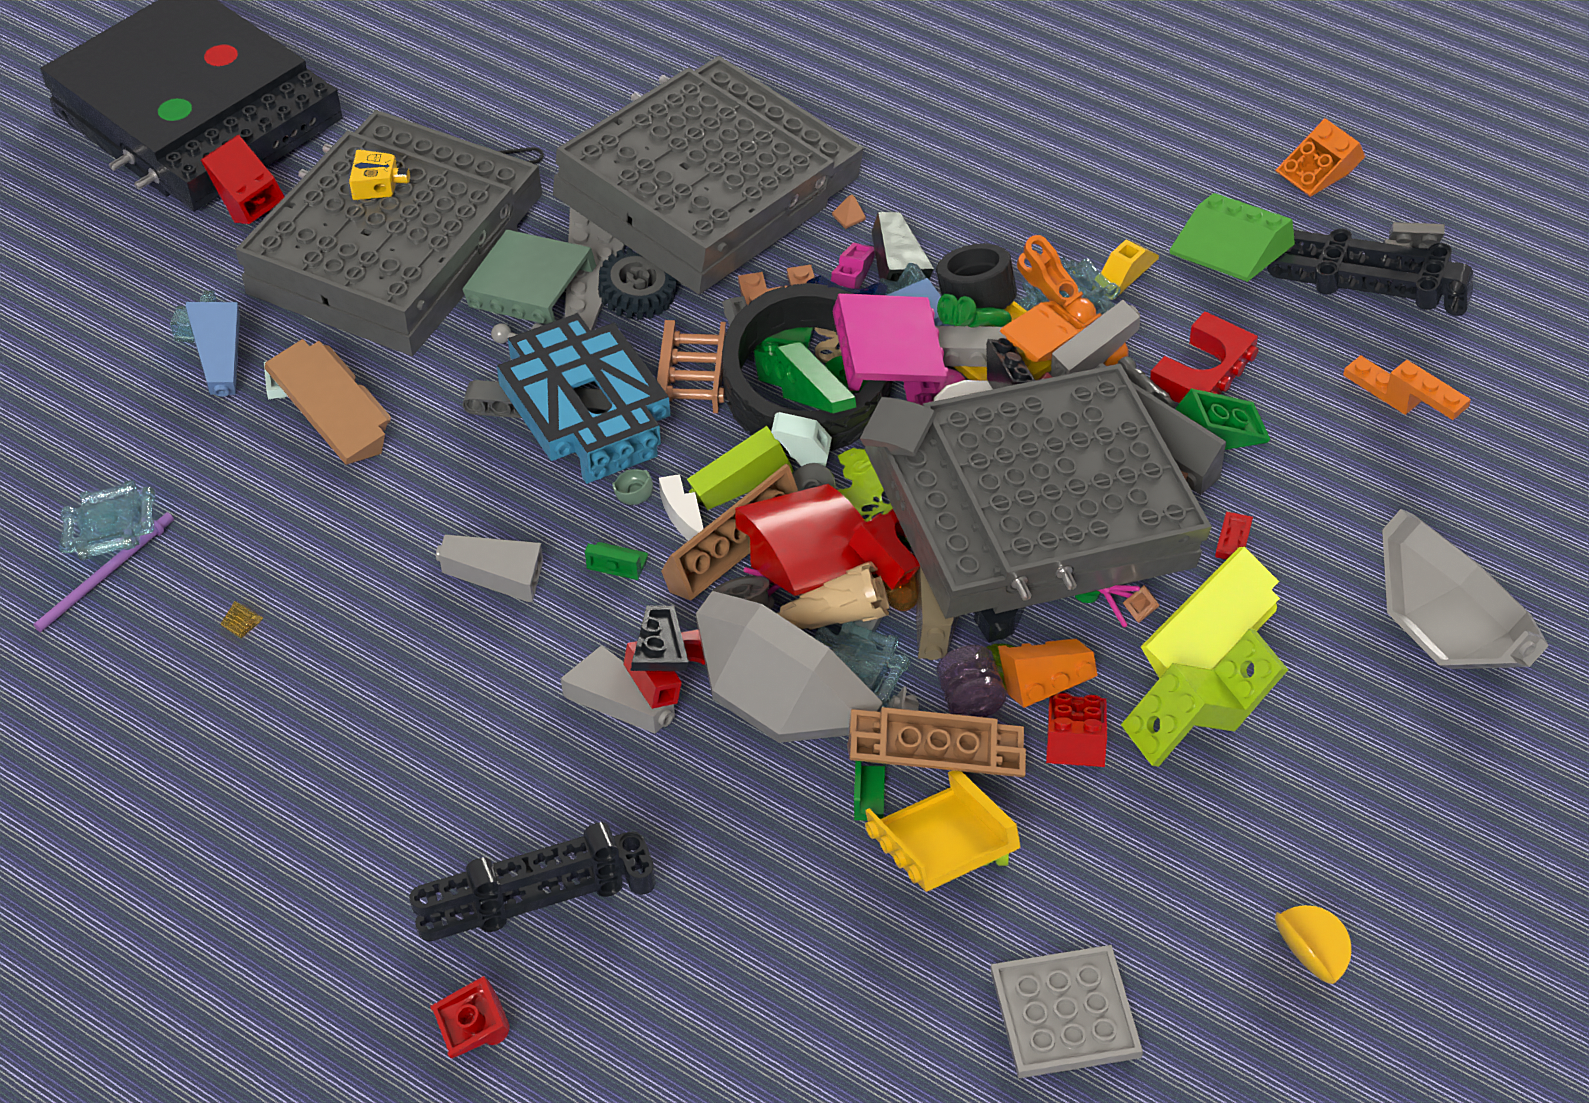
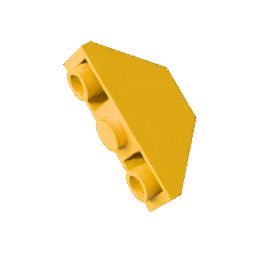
(1128, 263)

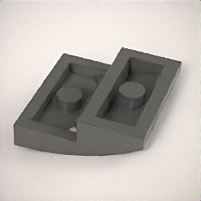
(898, 426)

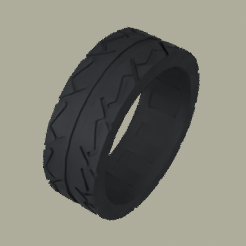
(770, 314)

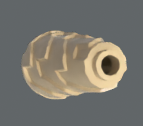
(840, 601)

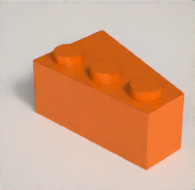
(1045, 669)

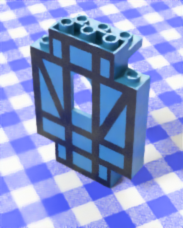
(568, 355)

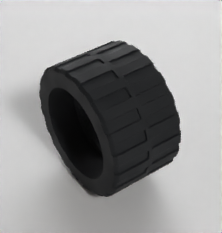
(979, 273)

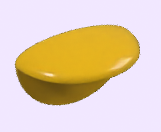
(1316, 940)

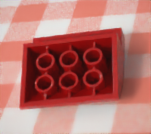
(801, 537)

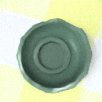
(633, 486)

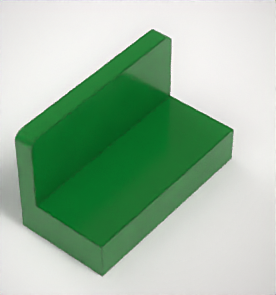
(615, 560)
(868, 791)

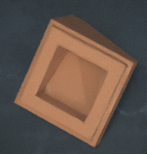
(849, 212)
(1141, 604)

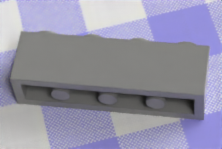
(966, 344)

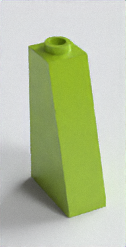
(739, 469)

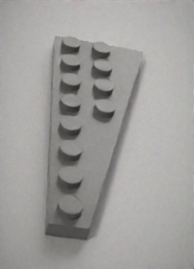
(583, 289)

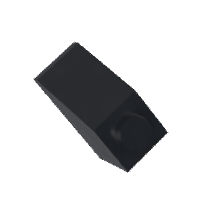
(998, 625)

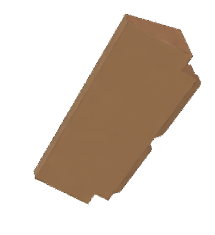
(331, 399)

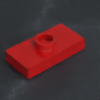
(1233, 534)

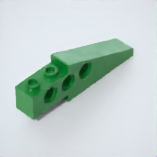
(802, 377)

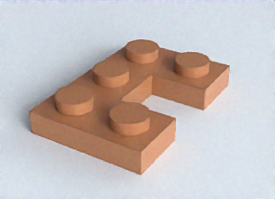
(754, 285)

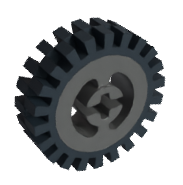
(634, 295)

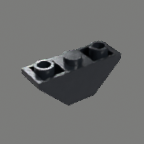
(1005, 364)

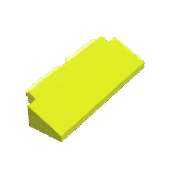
(1215, 615)

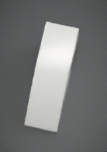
(680, 507)

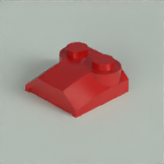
(471, 1018)

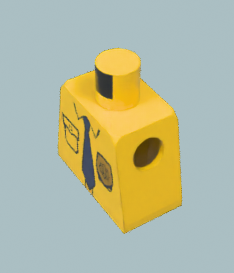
(375, 175)

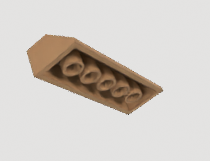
(720, 543)

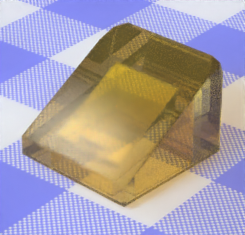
(240, 619)

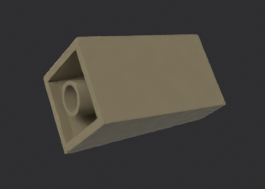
(933, 630)

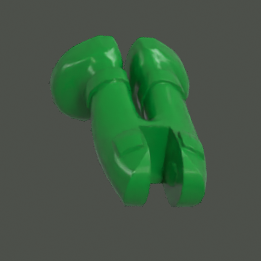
(964, 313)

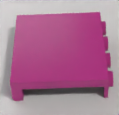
(888, 339)

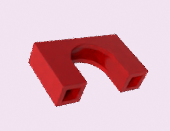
(1219, 338)
(878, 543)
(663, 687)

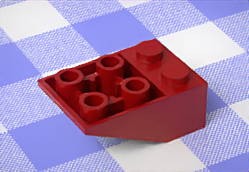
(242, 181)
(1077, 730)

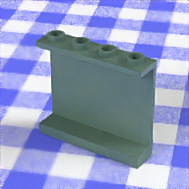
(526, 276)

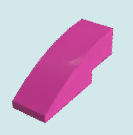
(853, 266)

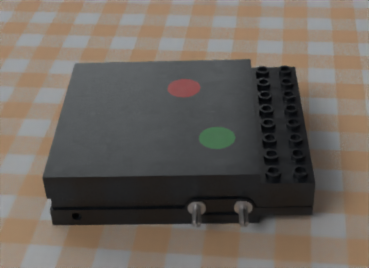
(182, 85)

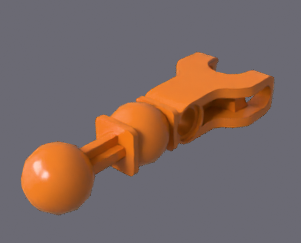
(1051, 278)

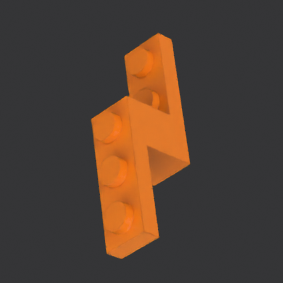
(1407, 387)

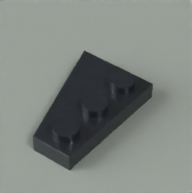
(660, 642)

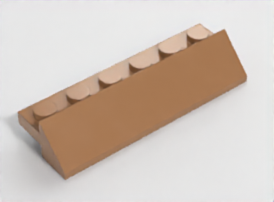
(936, 741)

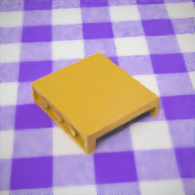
(945, 833)

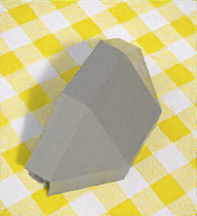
(1452, 602)
(777, 672)

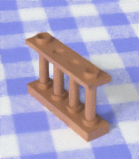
(669, 355)

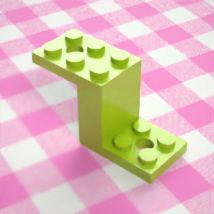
(1204, 697)

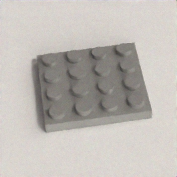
(1065, 1011)

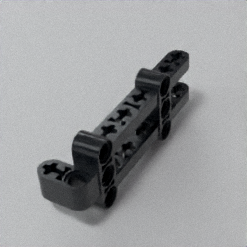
(1340, 257)
(604, 862)

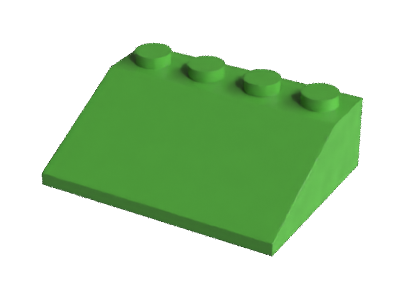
(1233, 237)

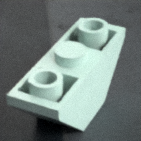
(802, 438)

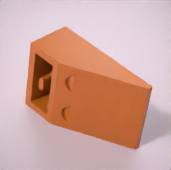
(1321, 159)
(1042, 330)

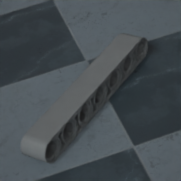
(490, 400)

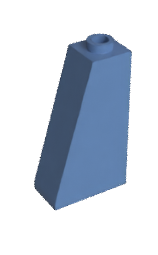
(217, 340)

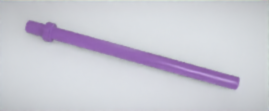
(100, 575)

